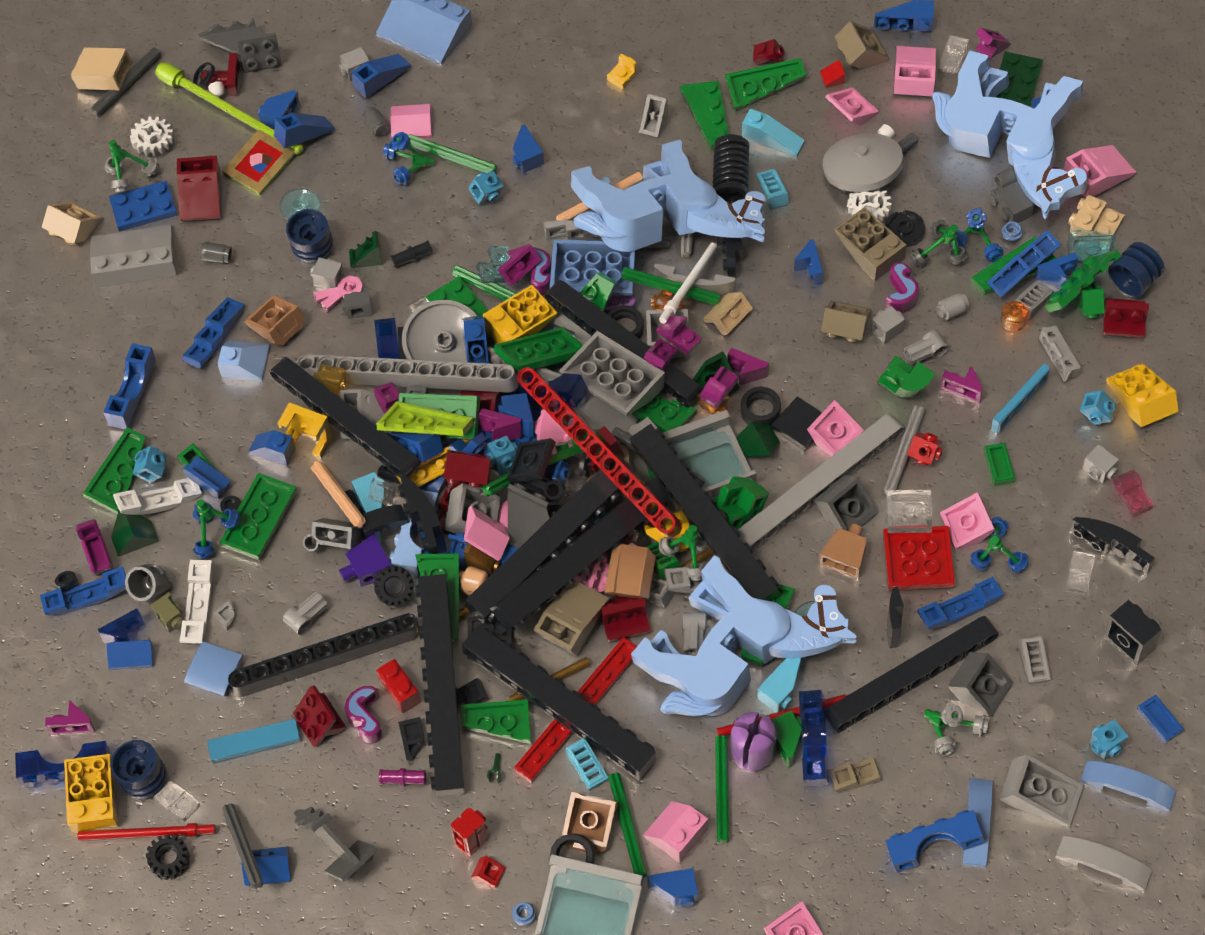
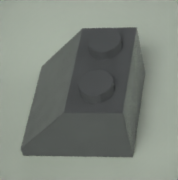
(846, 503)
(980, 683)

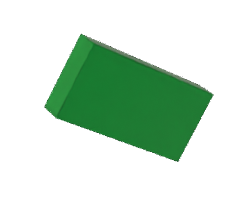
(999, 464)

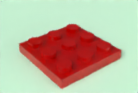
(919, 559)

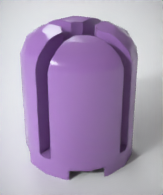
(751, 746)

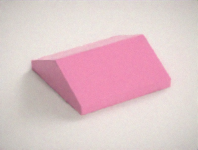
(853, 105)
(411, 120)
(834, 429)
(968, 522)
(485, 533)
(794, 922)

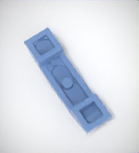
(1129, 782)
(980, 801)

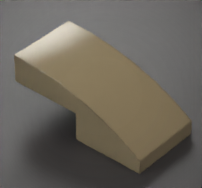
(855, 775)

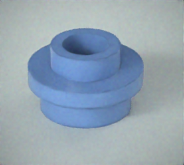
(1012, 227)
(523, 907)

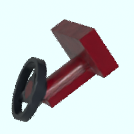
(229, 78)
(588, 465)

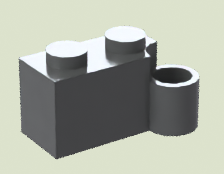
(1010, 198)
(332, 533)

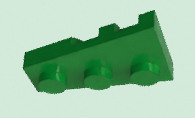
(599, 290)
(498, 719)

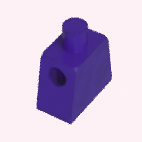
(365, 562)

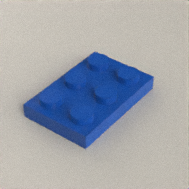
(143, 205)

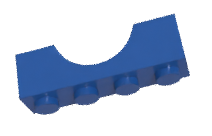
(123, 405)
(907, 847)

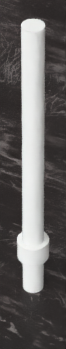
(673, 305)

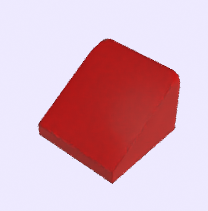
(833, 74)
(488, 871)

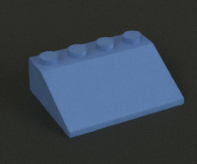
(425, 26)
(581, 260)

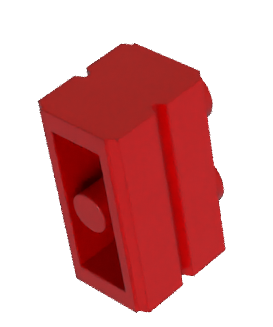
(398, 686)
(469, 831)

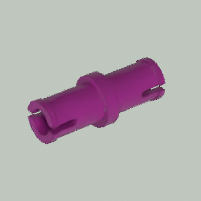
(402, 776)

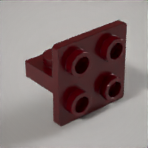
(1125, 317)
(624, 618)
(317, 716)

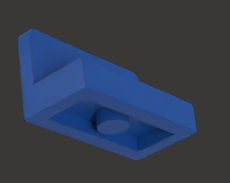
(206, 477)
(272, 864)

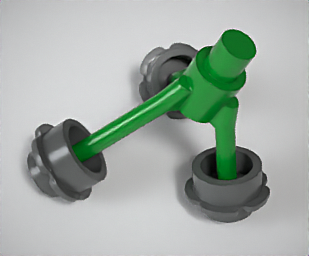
(946, 234)

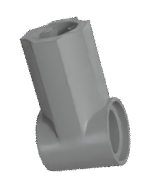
(930, 345)
(301, 617)
(693, 631)

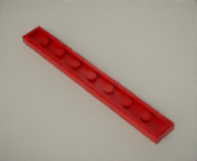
(592, 692)

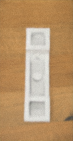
(157, 500)
(198, 601)

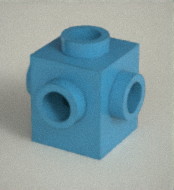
(486, 187)
(1098, 407)
(502, 454)
(150, 464)
(1108, 739)

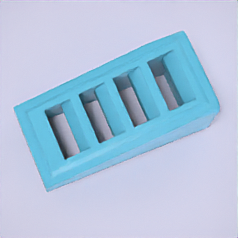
(773, 190)
(576, 748)

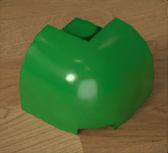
(903, 379)
(741, 500)

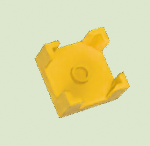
(309, 424)

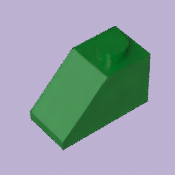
(1091, 300)
(788, 736)

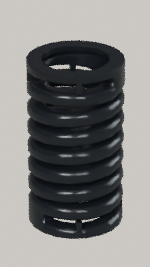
(731, 167)

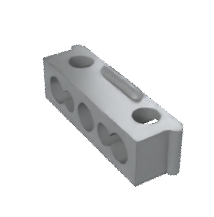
(1059, 353)

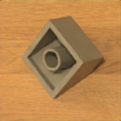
(860, 46)
(845, 321)

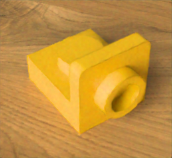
(623, 72)

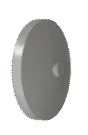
(863, 162)
(436, 332)

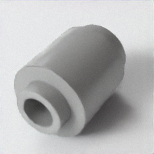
(952, 306)

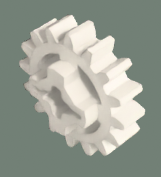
(152, 136)
(871, 201)

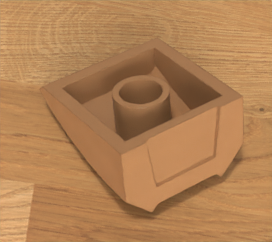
(276, 320)
(630, 572)
(592, 819)

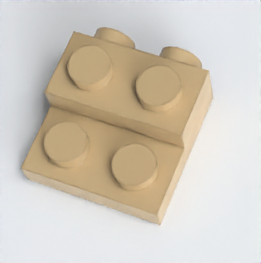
(1095, 216)

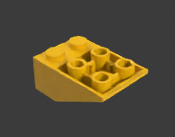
(518, 316)
(1144, 394)
(90, 794)

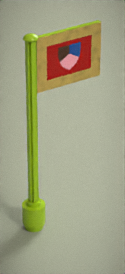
(260, 157)

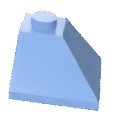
(243, 360)

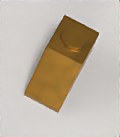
(481, 560)

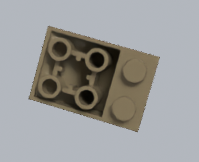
(871, 243)
(571, 617)

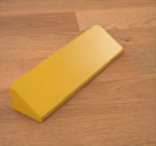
(431, 468)

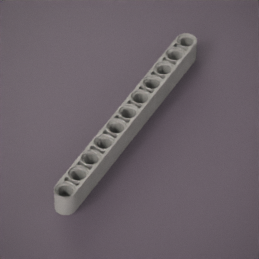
(418, 373)
(802, 495)

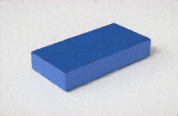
(1160, 719)

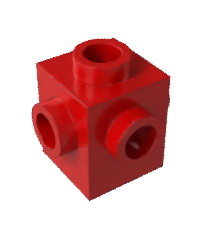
(925, 448)

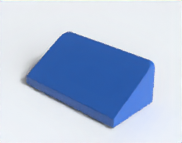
(130, 654)

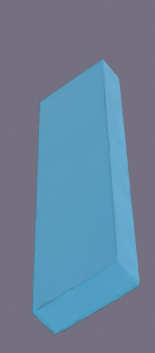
(1020, 398)
(253, 741)

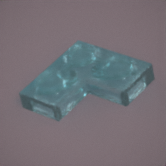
(488, 270)

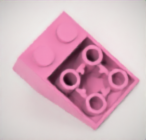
(915, 71)
(1103, 168)

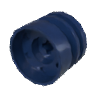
(309, 235)
(1136, 269)
(136, 759)

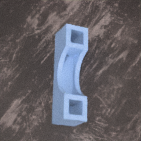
(405, 548)

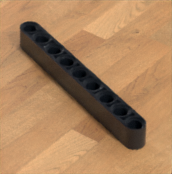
(593, 319)
(345, 418)
(313, 652)
(910, 674)

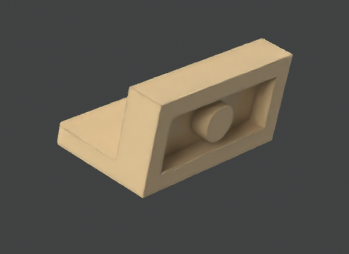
(729, 312)

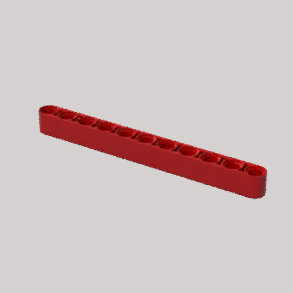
(606, 456)

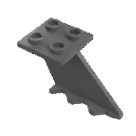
(254, 47)
(525, 514)
(349, 858)

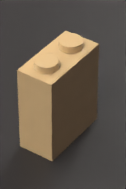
(101, 68)

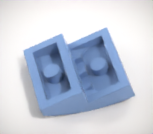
(212, 668)

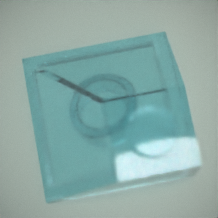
(1089, 243)

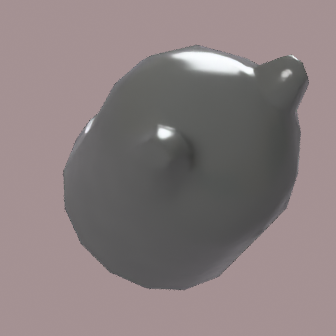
(147, 582)

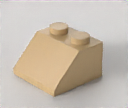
(70, 222)

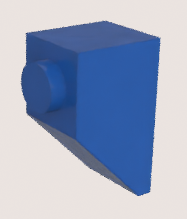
(277, 107)
(526, 151)
(518, 406)
(273, 447)
(675, 887)

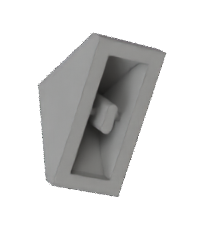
(654, 115)

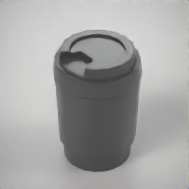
(375, 121)
(215, 252)

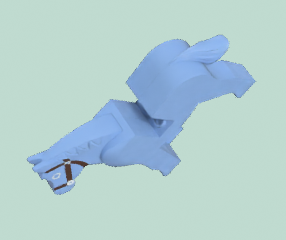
(978, 118)
(668, 189)
(765, 629)

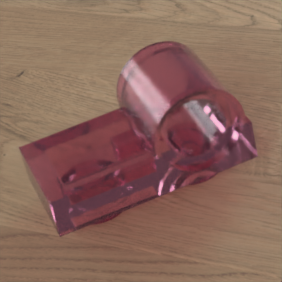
(1131, 492)

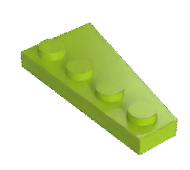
(418, 419)

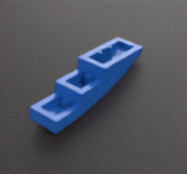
(1024, 263)
(214, 332)

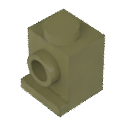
(168, 612)

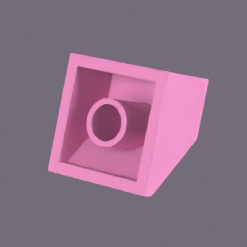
(677, 830)

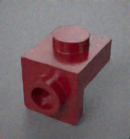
(768, 51)

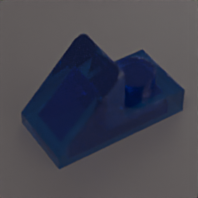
(387, 338)
(118, 629)

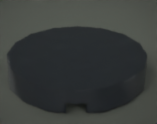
(906, 226)

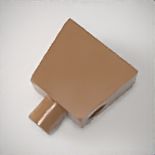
(845, 551)

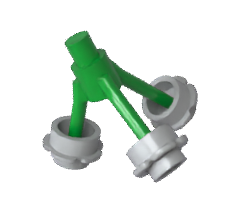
(114, 166)
(669, 546)
(953, 717)

